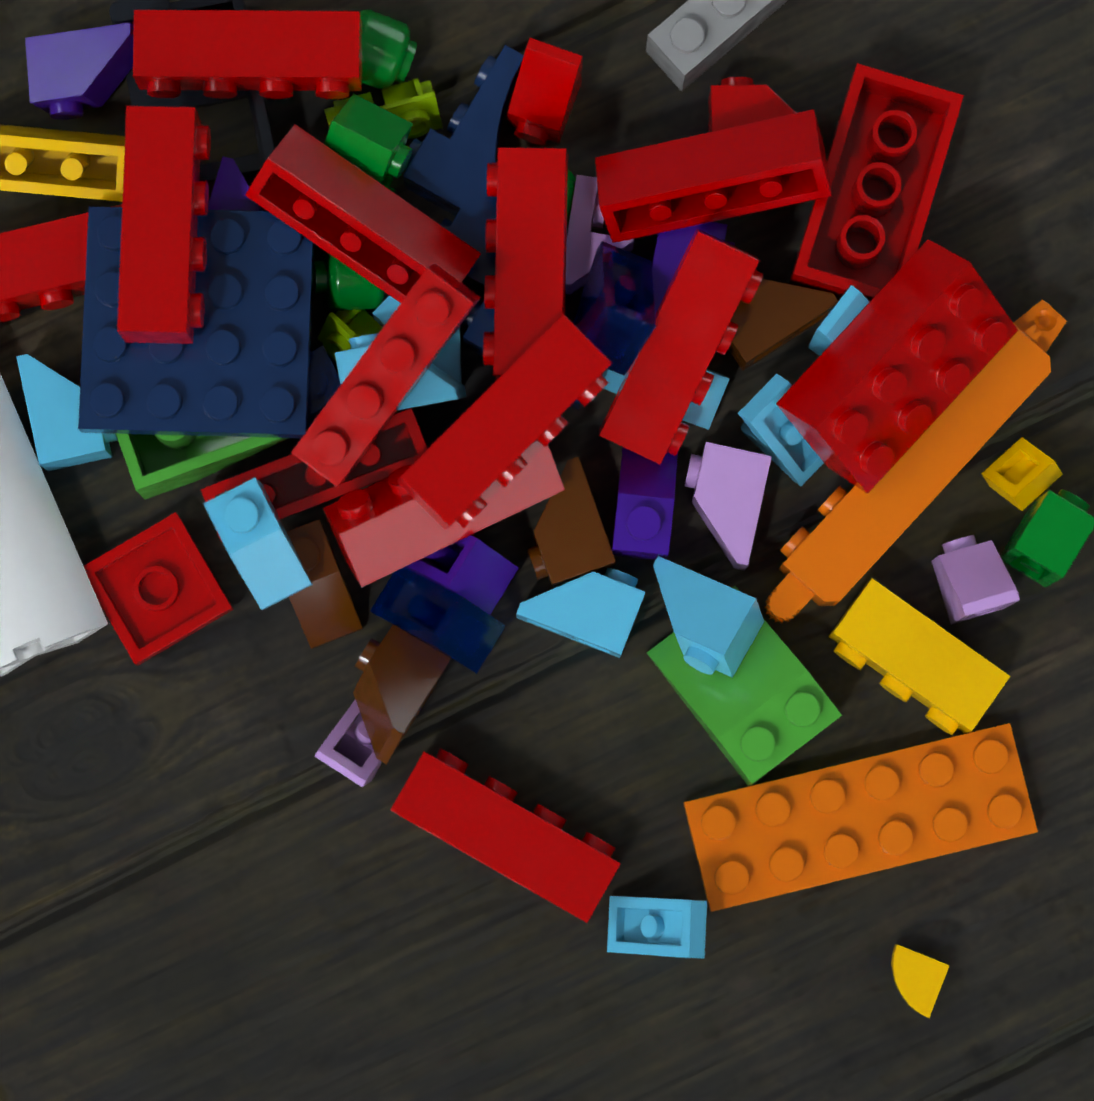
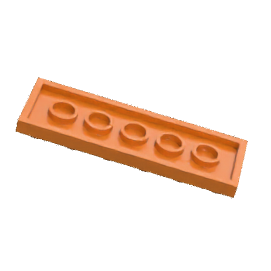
(860, 817)

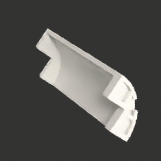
(42, 578)

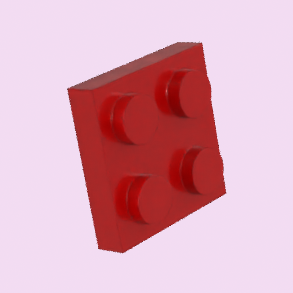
(157, 589)

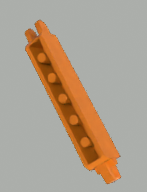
(865, 525)

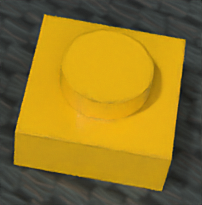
(1022, 473)

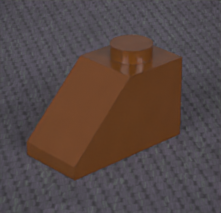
(776, 317)
(570, 533)
(326, 606)
(395, 686)

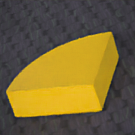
(917, 978)

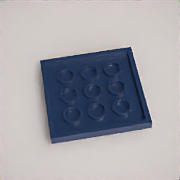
(244, 365)

